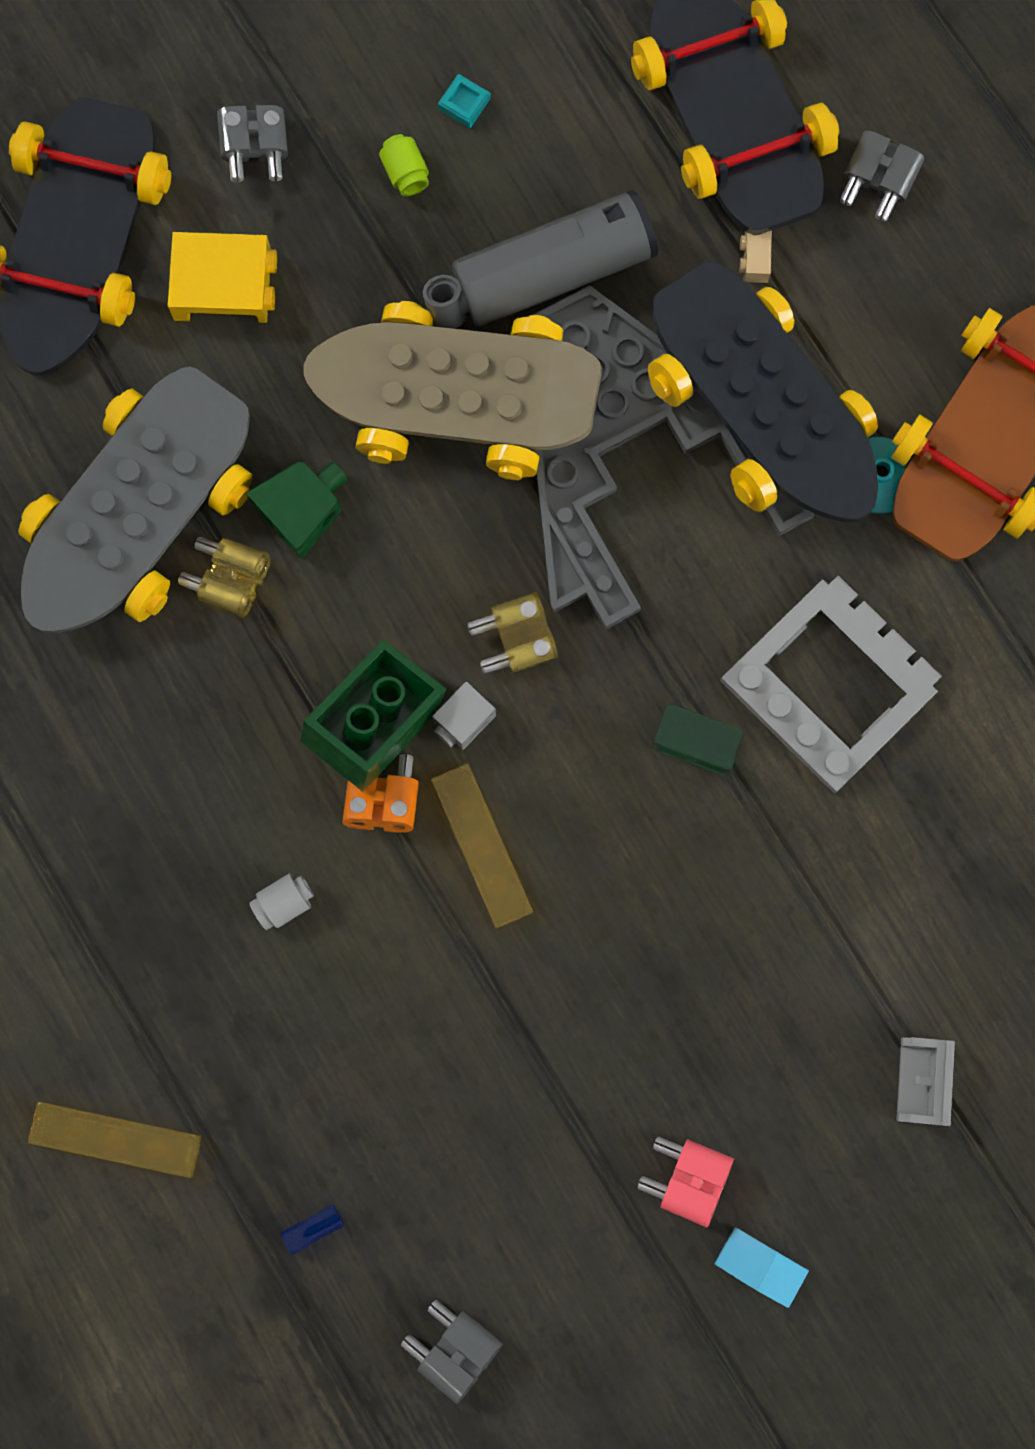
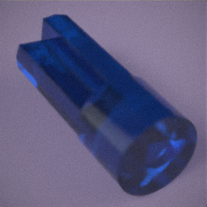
(312, 1229)

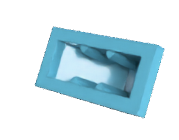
(761, 1267)

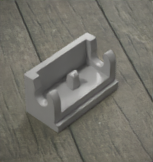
(925, 1081)

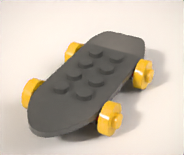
(134, 502)

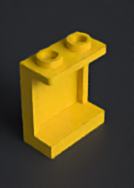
(221, 275)

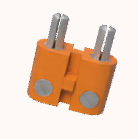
(385, 802)

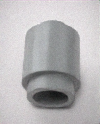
(281, 901)

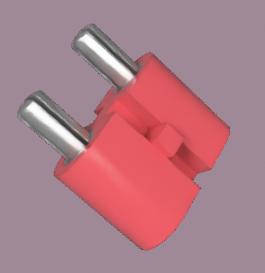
(695, 1182)

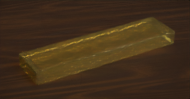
(482, 846)
(115, 1139)

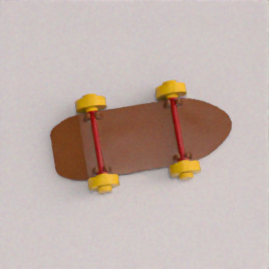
(979, 449)

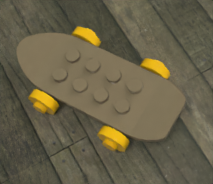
(458, 386)

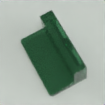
(697, 739)

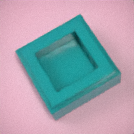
(464, 101)

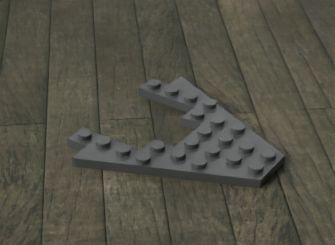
(576, 475)

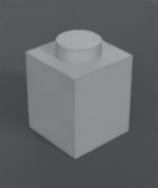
(463, 717)

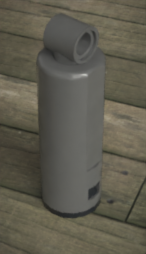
(543, 263)

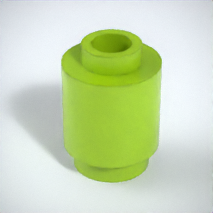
(404, 165)

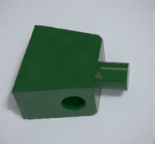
(299, 503)

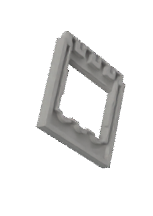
(793, 721)

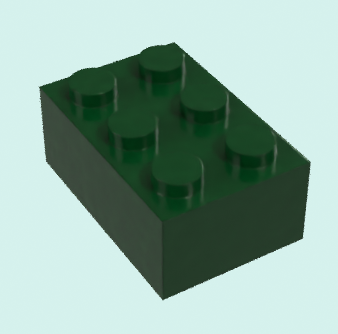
(372, 715)

